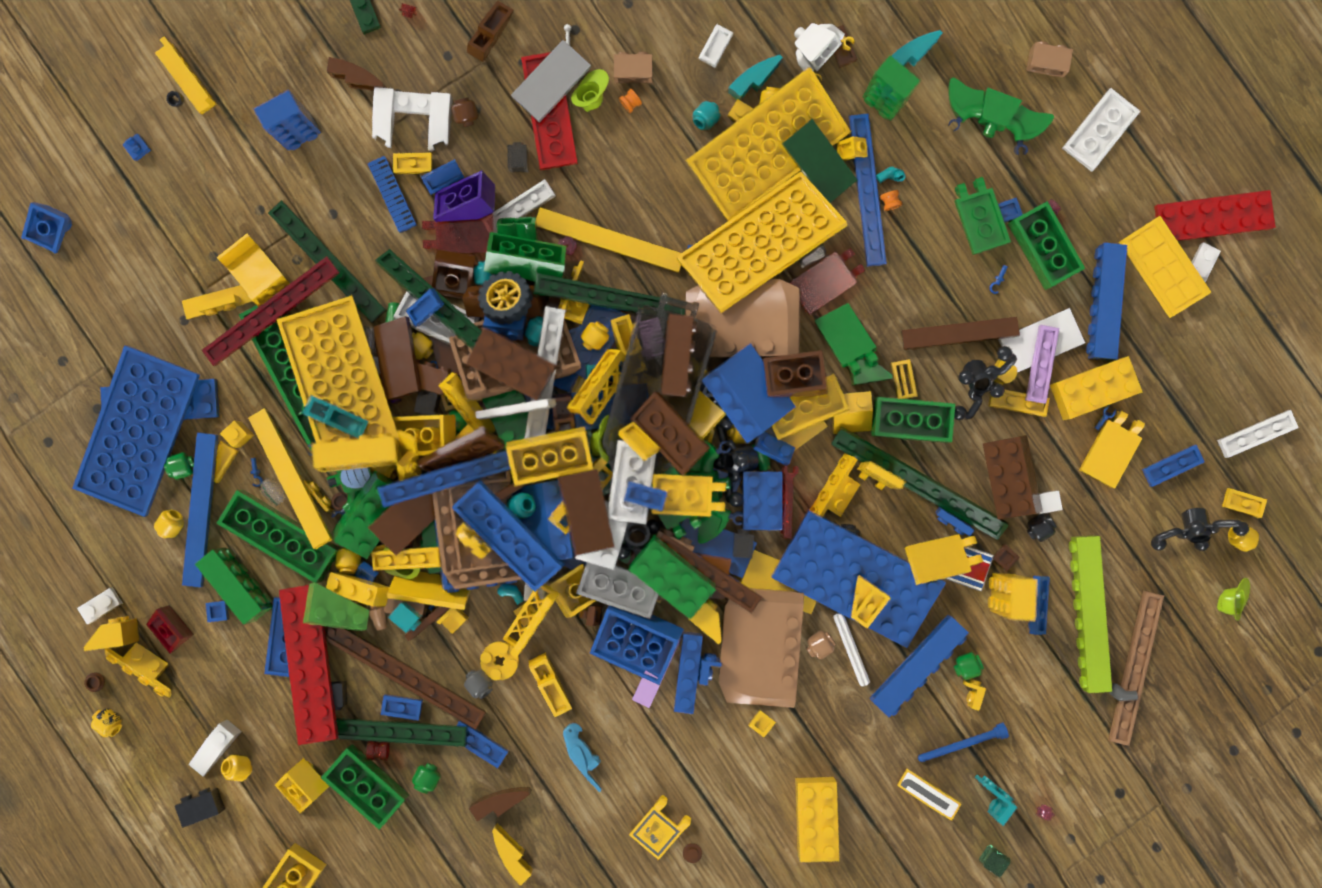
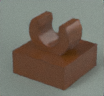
(592, 615)

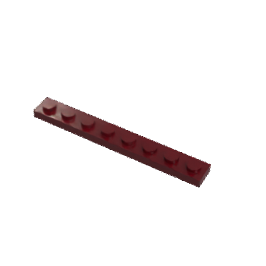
(270, 311)

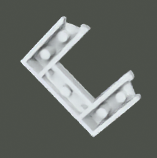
(436, 105)

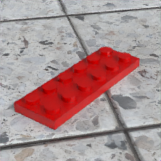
(554, 133)
(1218, 215)

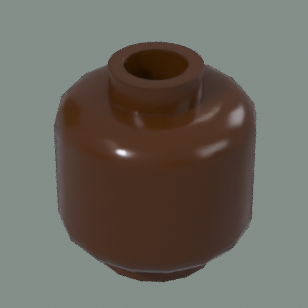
(464, 112)

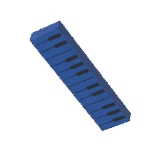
(392, 194)

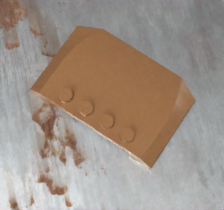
(764, 318)
(480, 385)
(457, 561)
(762, 649)

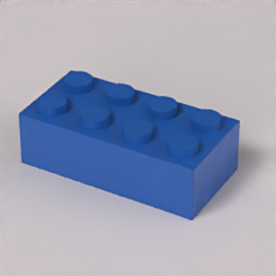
(287, 121)

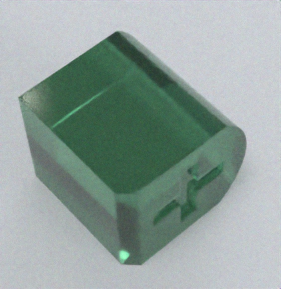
(994, 860)

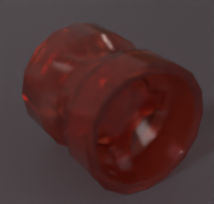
(377, 750)

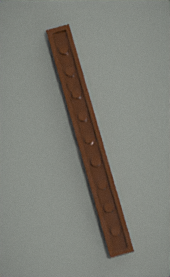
(405, 675)

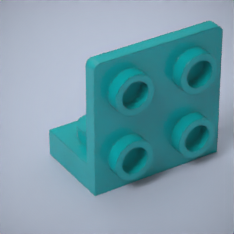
(1003, 806)

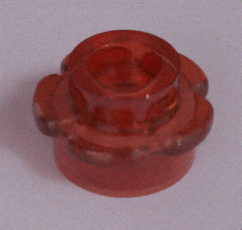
(408, 10)

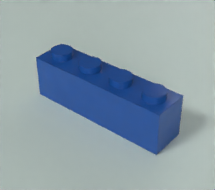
(688, 672)

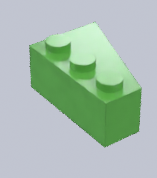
(333, 610)

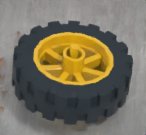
(499, 285)

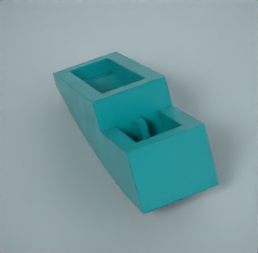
(917, 48)
(754, 77)
(335, 417)

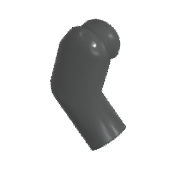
(1123, 695)

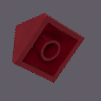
(169, 628)

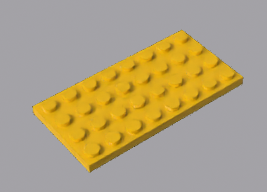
(749, 155)
(761, 241)
(336, 366)

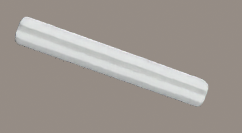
(851, 649)

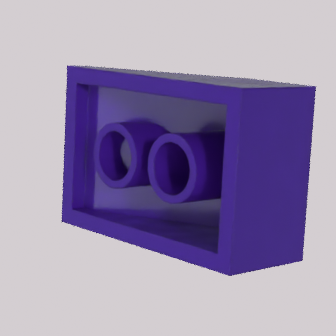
(465, 199)

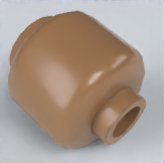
(820, 645)

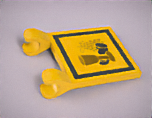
(657, 831)

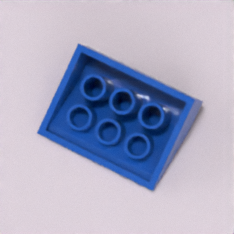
(743, 395)
(547, 498)
(636, 642)

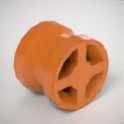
(630, 101)
(891, 200)

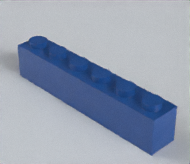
(1107, 302)
(919, 665)

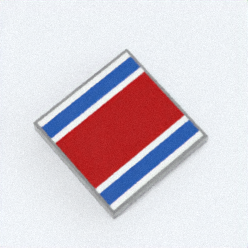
(978, 574)

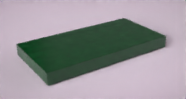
(819, 161)

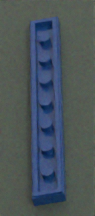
(868, 194)
(444, 478)
(200, 507)

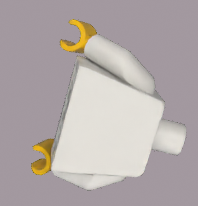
(818, 44)

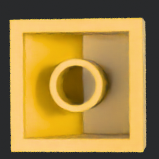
(858, 417)
(567, 587)
(708, 620)
(116, 633)
(301, 785)

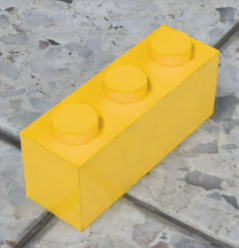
(358, 589)

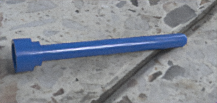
(999, 731)

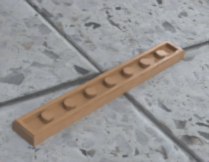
(1136, 666)

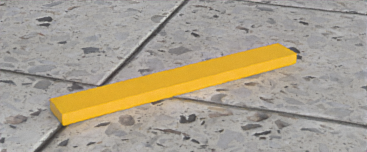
(608, 240)
(290, 479)

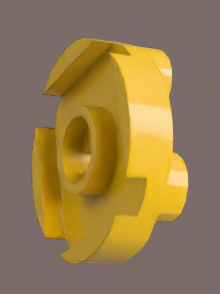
(473, 540)
(494, 670)

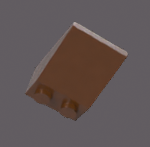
(796, 375)

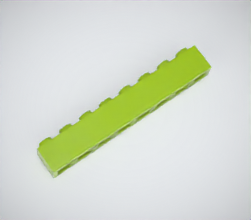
(1091, 614)

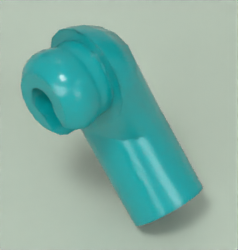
(891, 173)
(510, 590)

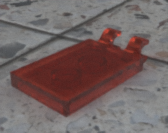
(460, 235)
(826, 281)
(787, 501)

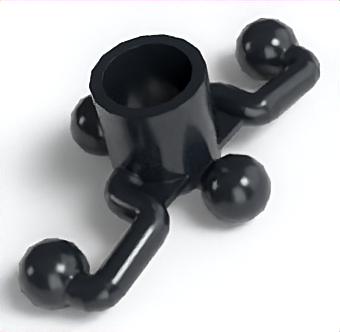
(981, 380)
(735, 461)
(651, 527)
(1198, 529)

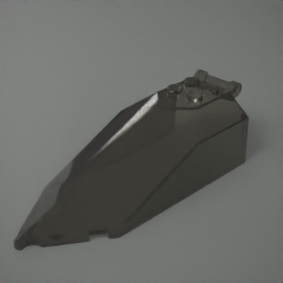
(643, 371)

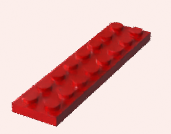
(307, 670)

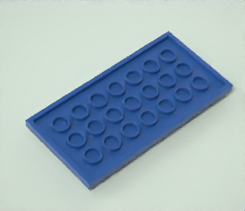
(136, 431)
(825, 567)

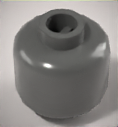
(478, 684)

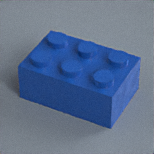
(762, 500)

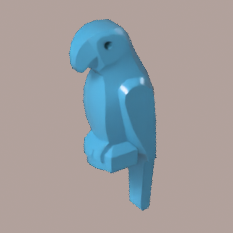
(581, 753)

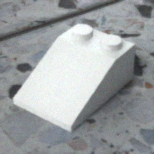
(608, 557)

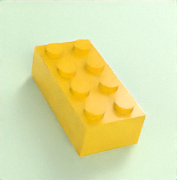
(1096, 388)
(429, 431)
(356, 454)
(549, 456)
(1013, 596)
(817, 819)
(296, 869)

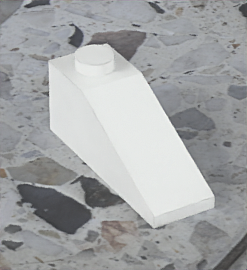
(214, 747)

